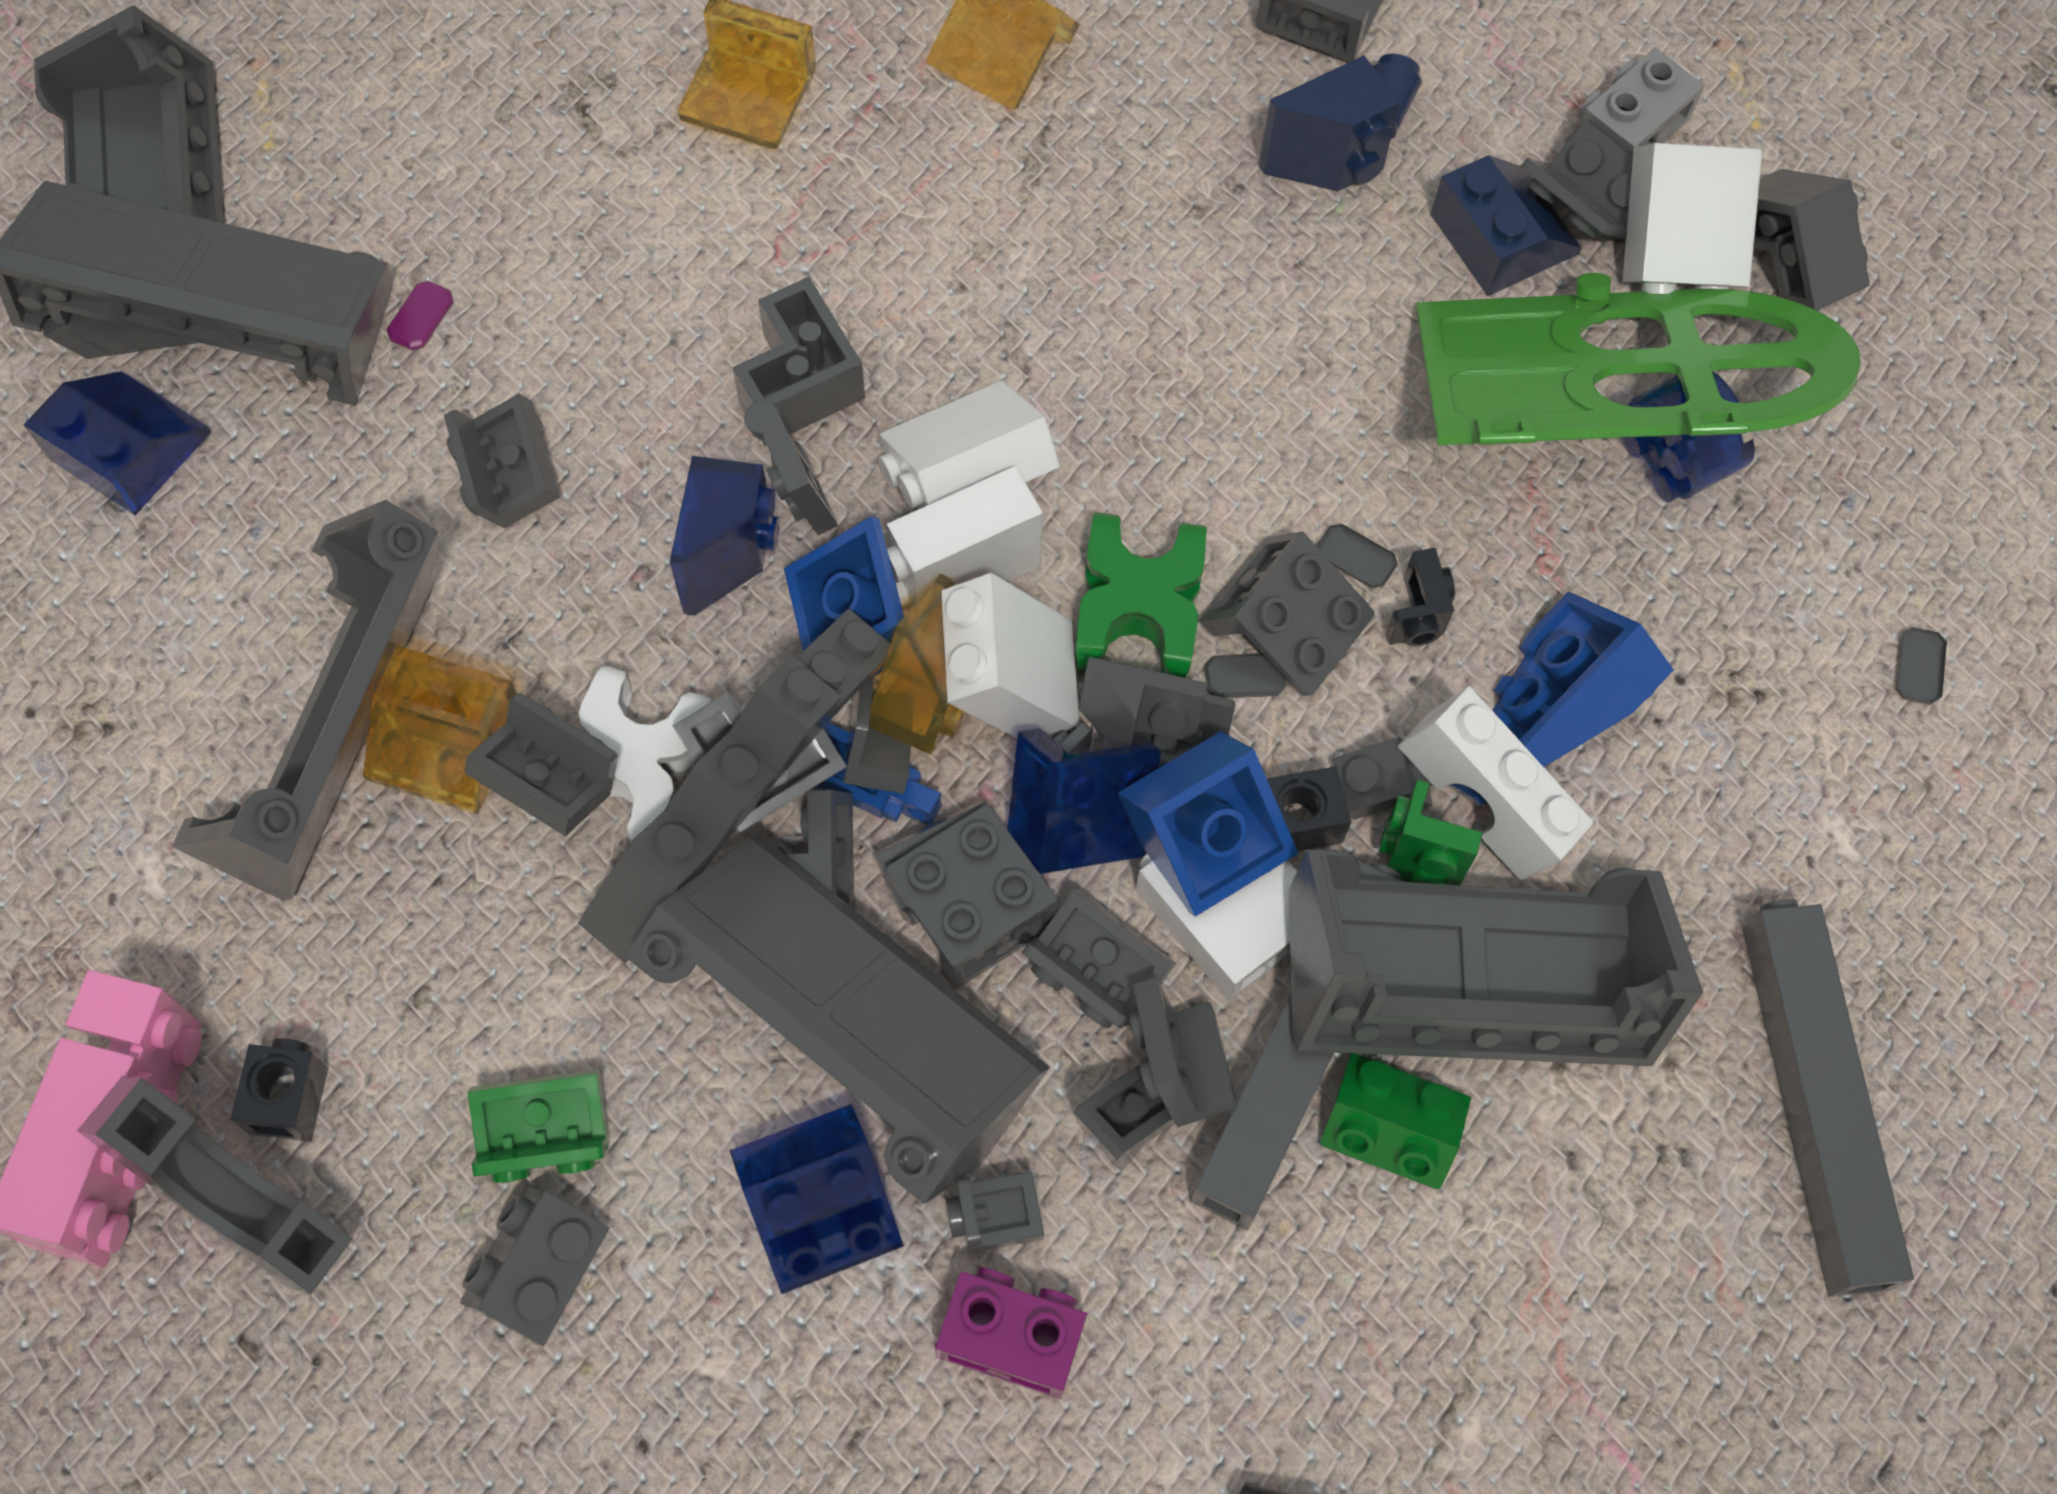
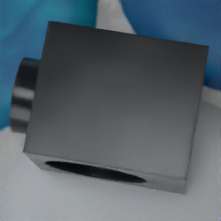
(1324, 797)
(295, 1113)

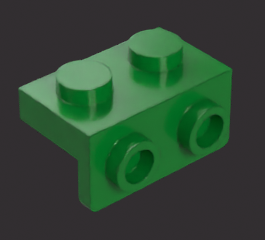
(1426, 847)
(1396, 1121)
(538, 1125)

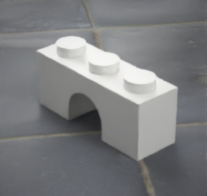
(1474, 748)

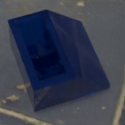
(816, 1198)

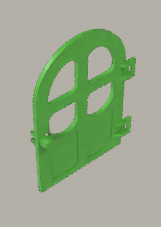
(1528, 376)

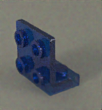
(1068, 804)

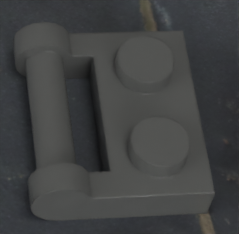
(791, 469)

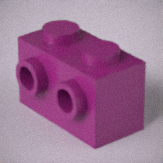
(1011, 1332)

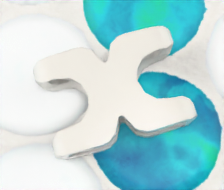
(646, 752)

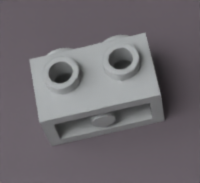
(1644, 101)

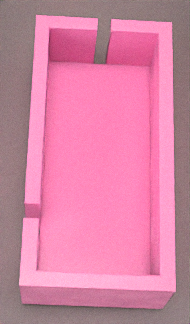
(58, 1185)

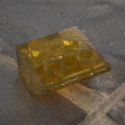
(427, 724)

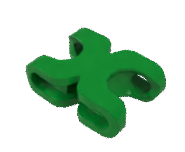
(1141, 595)

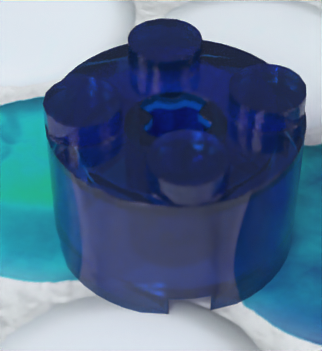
(1685, 462)

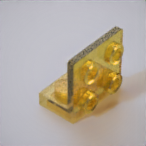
(999, 44)
(749, 73)

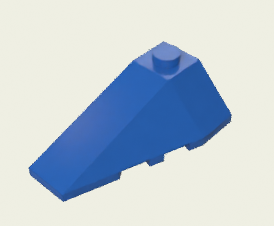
(1576, 679)

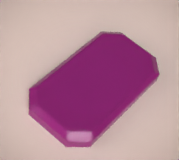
(420, 315)

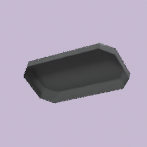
(1358, 556)
(1921, 665)
(1243, 676)

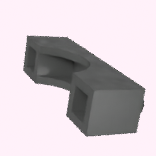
(214, 1187)

